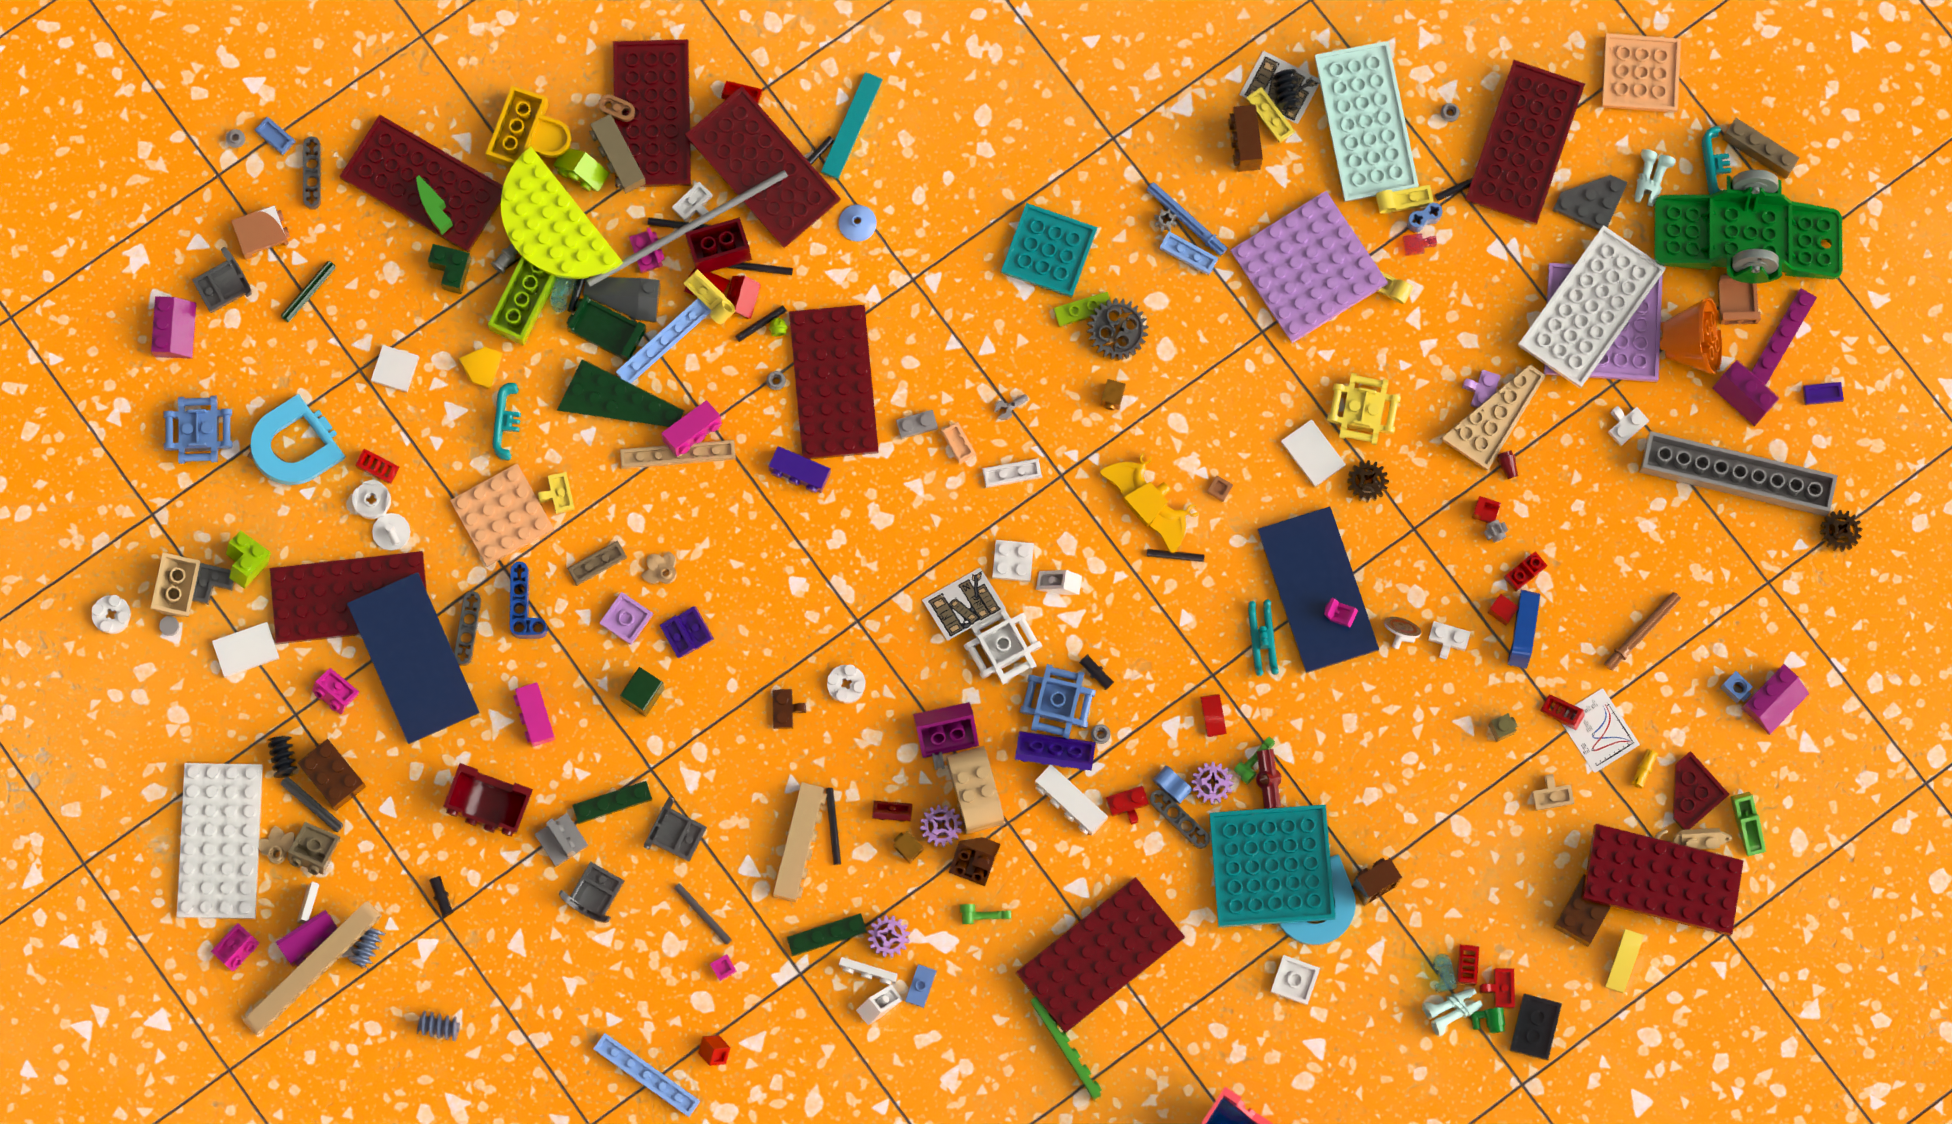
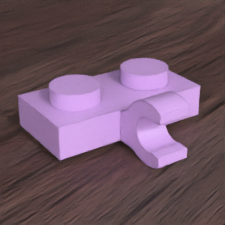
(1483, 389)

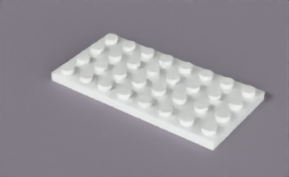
(1591, 307)
(220, 841)

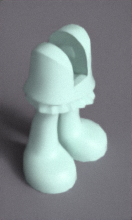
(1644, 181)
(1454, 1001)

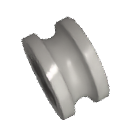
(938, 761)

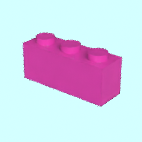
(691, 428)
(534, 714)

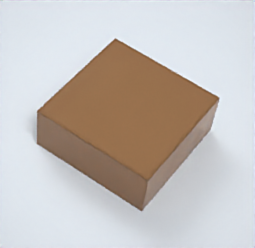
(1220, 488)

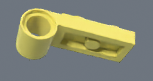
(1404, 199)
(1396, 289)
(712, 297)

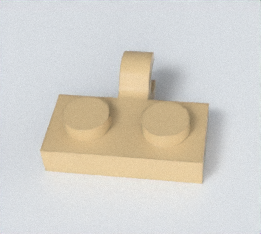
(1553, 795)

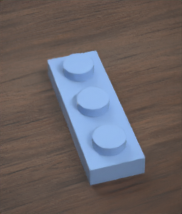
(1188, 253)

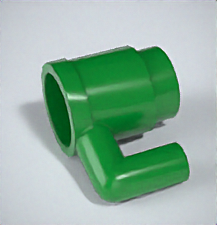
(1494, 1019)

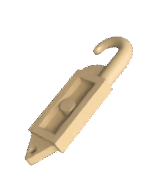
(1699, 838)

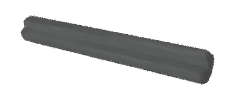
(312, 804)

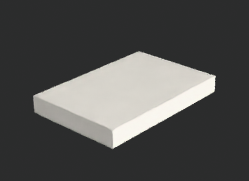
(1313, 453)
(245, 649)

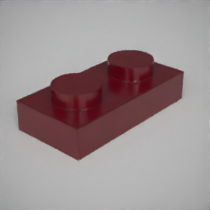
(892, 811)

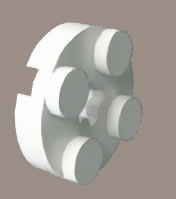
(378, 508)
(112, 603)
(841, 693)

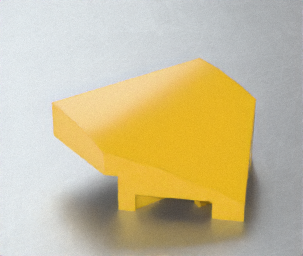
(481, 366)

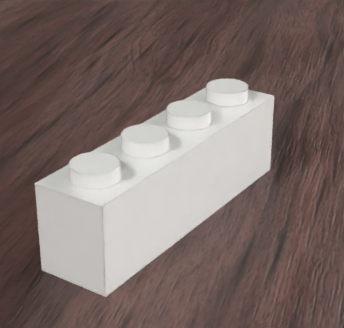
(1071, 800)

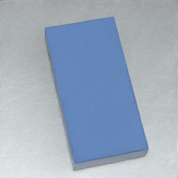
(275, 135)

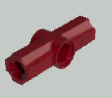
(1268, 778)

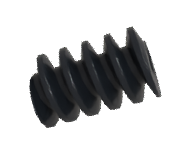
(1285, 90)
(281, 756)

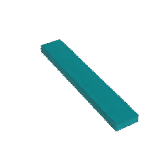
(851, 126)

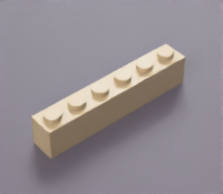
(799, 841)

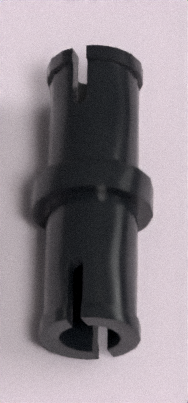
(1096, 672)
(441, 896)

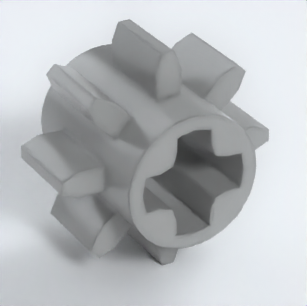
(1164, 214)
(1496, 531)

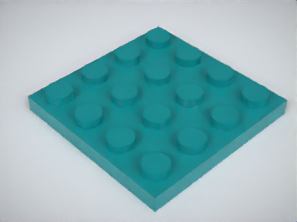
(1049, 250)

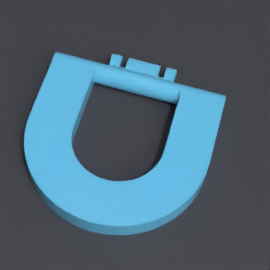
(301, 471)
(1344, 912)

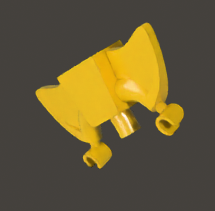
(1148, 501)

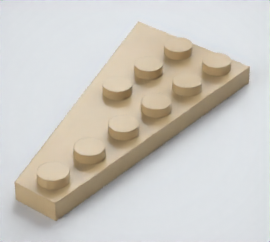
(1490, 424)

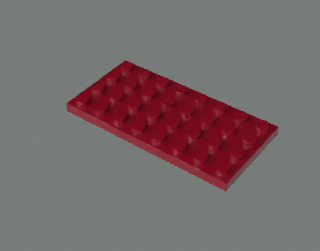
(656, 82)
(1525, 142)
(751, 148)
(388, 168)
(833, 382)
(314, 596)
(1662, 879)
(1100, 955)

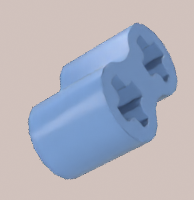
(1424, 217)
(1172, 784)

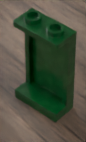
(605, 328)

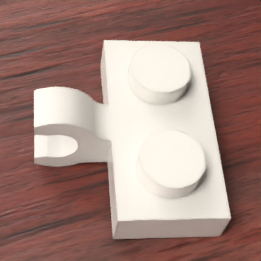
(693, 202)
(1627, 425)
(1448, 637)

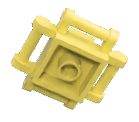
(1363, 409)

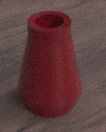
(1508, 464)

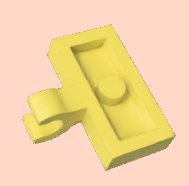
(559, 492)

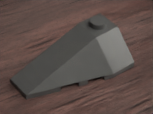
(627, 295)

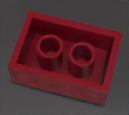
(718, 246)

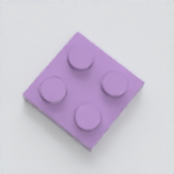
(626, 618)

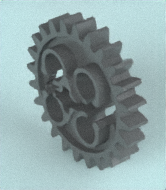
(1102, 321)

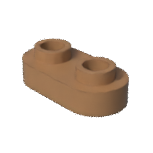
(617, 108)

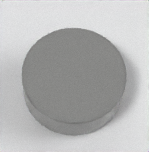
(169, 626)

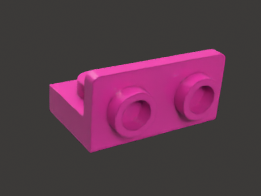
(652, 260)
(334, 691)
(235, 947)

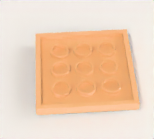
(1641, 72)
(502, 515)

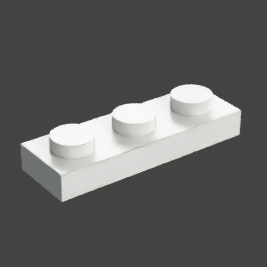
(867, 971)

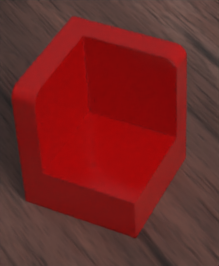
(1486, 509)
(1503, 609)
(714, 1050)

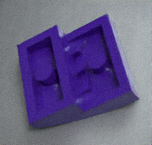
(687, 632)

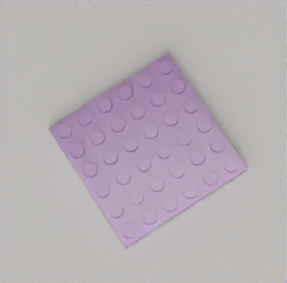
(1309, 267)
(1636, 348)

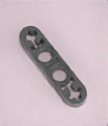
(309, 173)
(467, 628)
(1177, 821)

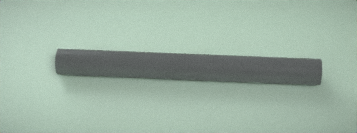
(703, 914)

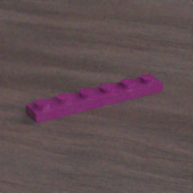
(1783, 335)

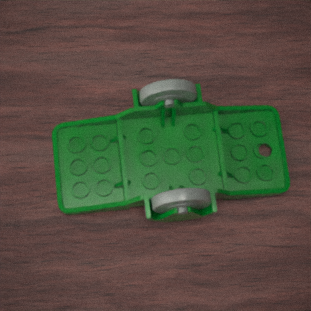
(1748, 231)

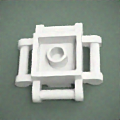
(1003, 646)

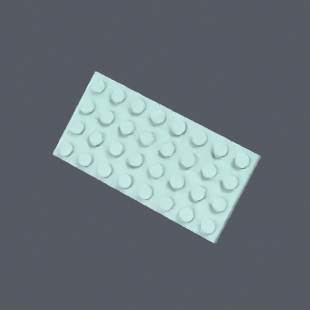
(1366, 120)

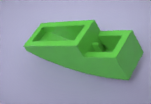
(433, 206)
(1748, 823)

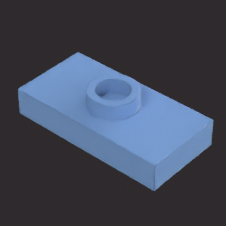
(921, 986)

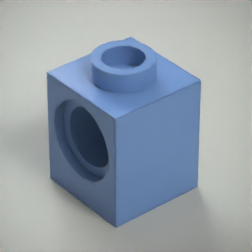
(1737, 679)

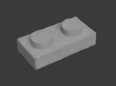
(917, 424)

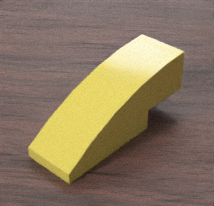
(1624, 960)

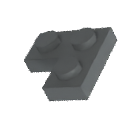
(210, 577)

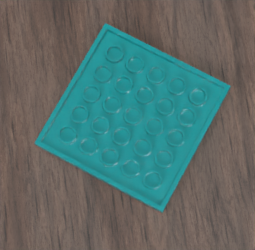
(1272, 866)

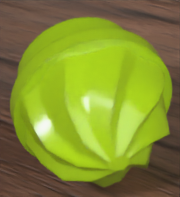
(778, 327)

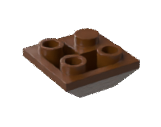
(974, 859)

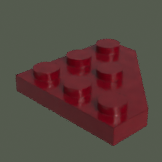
(1694, 792)

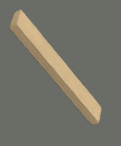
(663, 456)

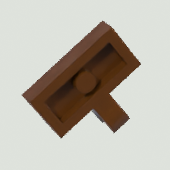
(784, 708)

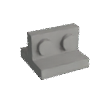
(561, 839)

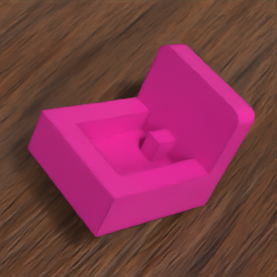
(1340, 613)

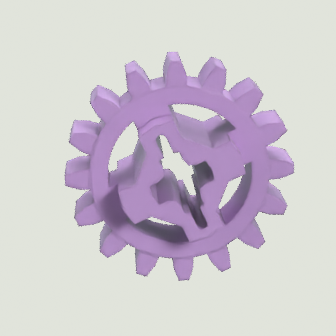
(1204, 783)
(933, 836)
(887, 944)

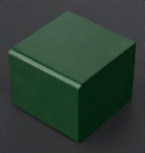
(642, 691)

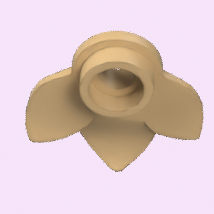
(658, 567)
(277, 842)

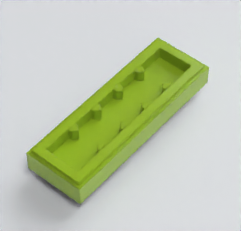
(1079, 309)

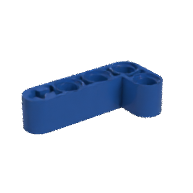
(523, 600)
(1524, 629)

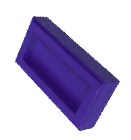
(1823, 393)

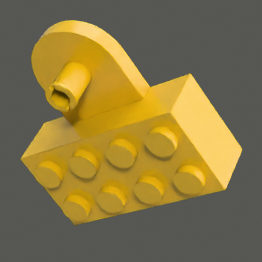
(526, 126)

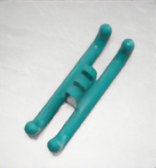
(1713, 163)
(504, 420)
(1262, 638)

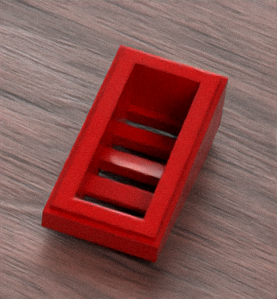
(365, 453)
(1565, 706)
(1468, 980)

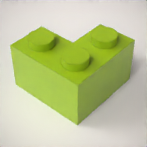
(581, 167)
(249, 559)

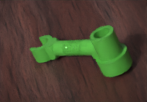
(1245, 770)
(969, 914)

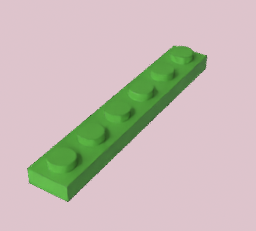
(1071, 1054)

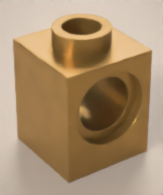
(1113, 394)
(907, 846)

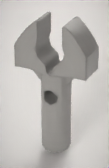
(1010, 406)

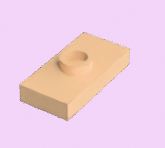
(958, 442)

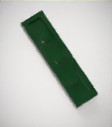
(612, 802)
(826, 934)

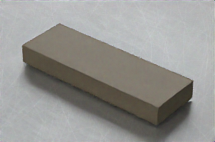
(597, 563)

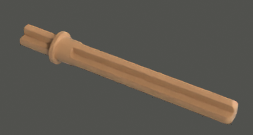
(1642, 631)

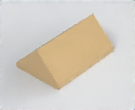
(175, 585)

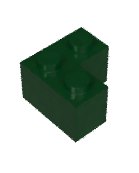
(453, 263)

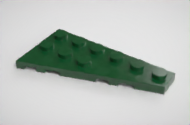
(608, 396)

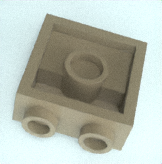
(313, 849)

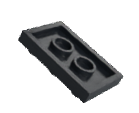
(1535, 1027)

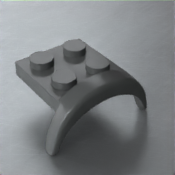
(222, 283)
(675, 832)
(594, 893)

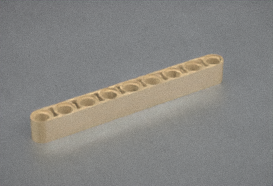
(312, 968)

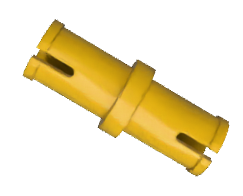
(1644, 768)

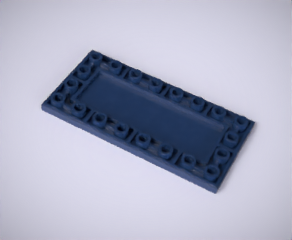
(1308, 572)
(413, 658)

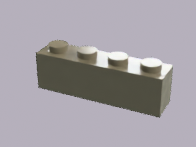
(1760, 148)
(617, 153)

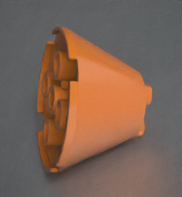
(1694, 337)

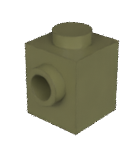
(1503, 727)

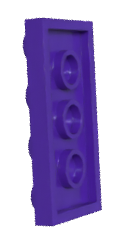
(1055, 751)

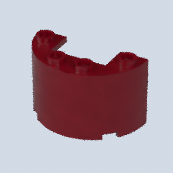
(487, 801)

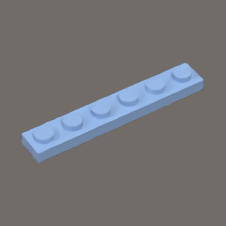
(663, 341)
(646, 1075)

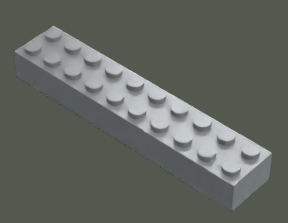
(1738, 473)

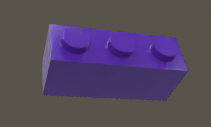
(799, 470)

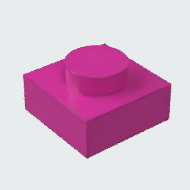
(723, 967)

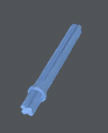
(1187, 219)

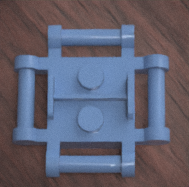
(197, 429)
(1057, 701)

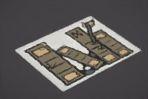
(1263, 77)
(963, 604)

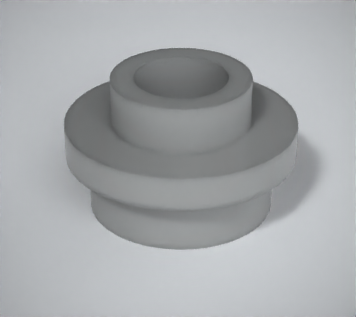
(1450, 107)
(238, 143)
(776, 374)
(1102, 728)

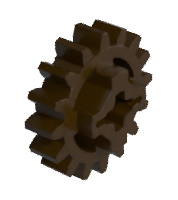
(1373, 486)
(1847, 536)

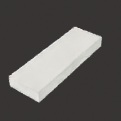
(1012, 473)

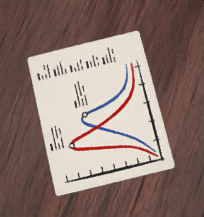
(1602, 732)

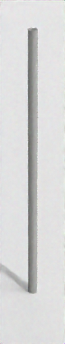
(690, 226)

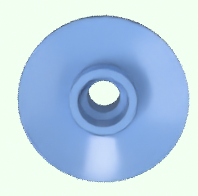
(860, 231)

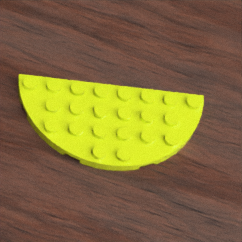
(550, 225)

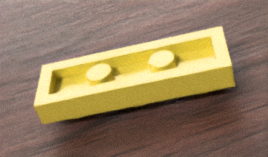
(1270, 115)

